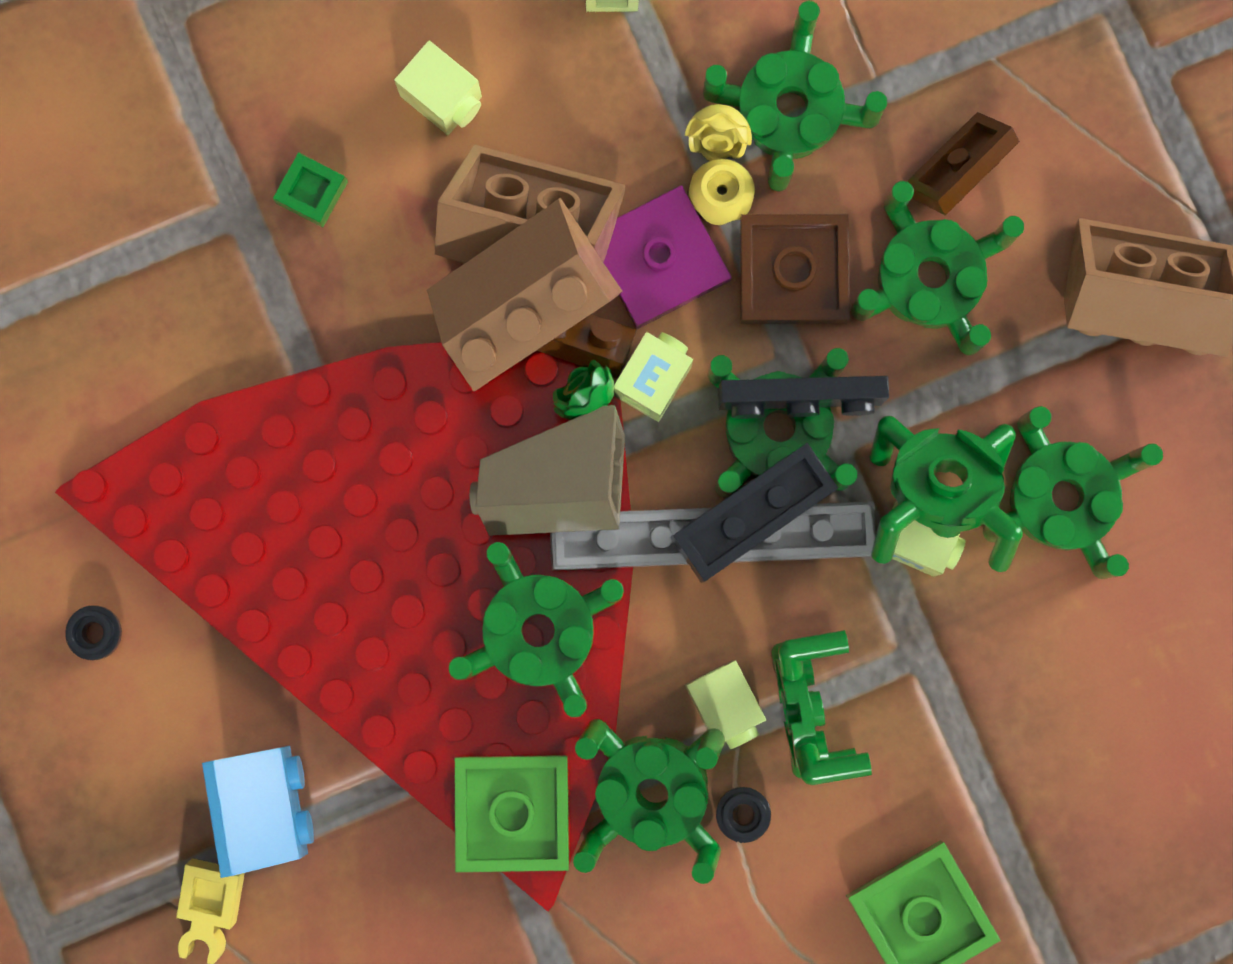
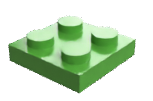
(511, 813)
(923, 912)

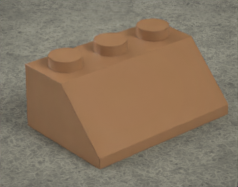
(502, 191)
(1150, 288)
(519, 294)

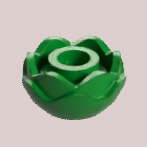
(584, 392)

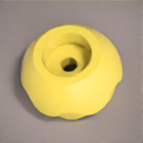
(718, 132)
(720, 208)

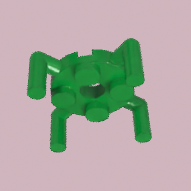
(800, 74)
(953, 250)
(757, 452)
(1096, 484)
(940, 507)
(504, 625)
(805, 711)
(647, 822)

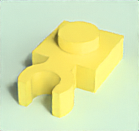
(209, 905)

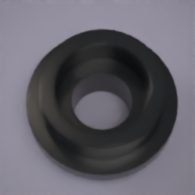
(77, 632)
(761, 814)

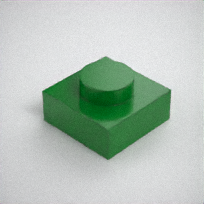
(310, 189)

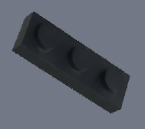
(803, 395)
(754, 512)

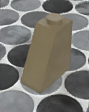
(555, 479)

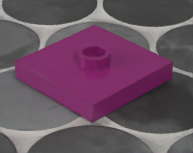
(663, 257)

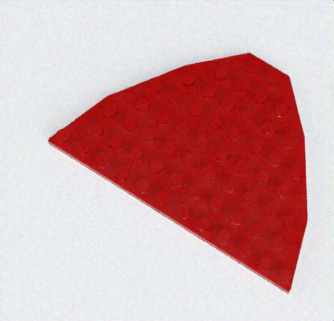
(345, 558)

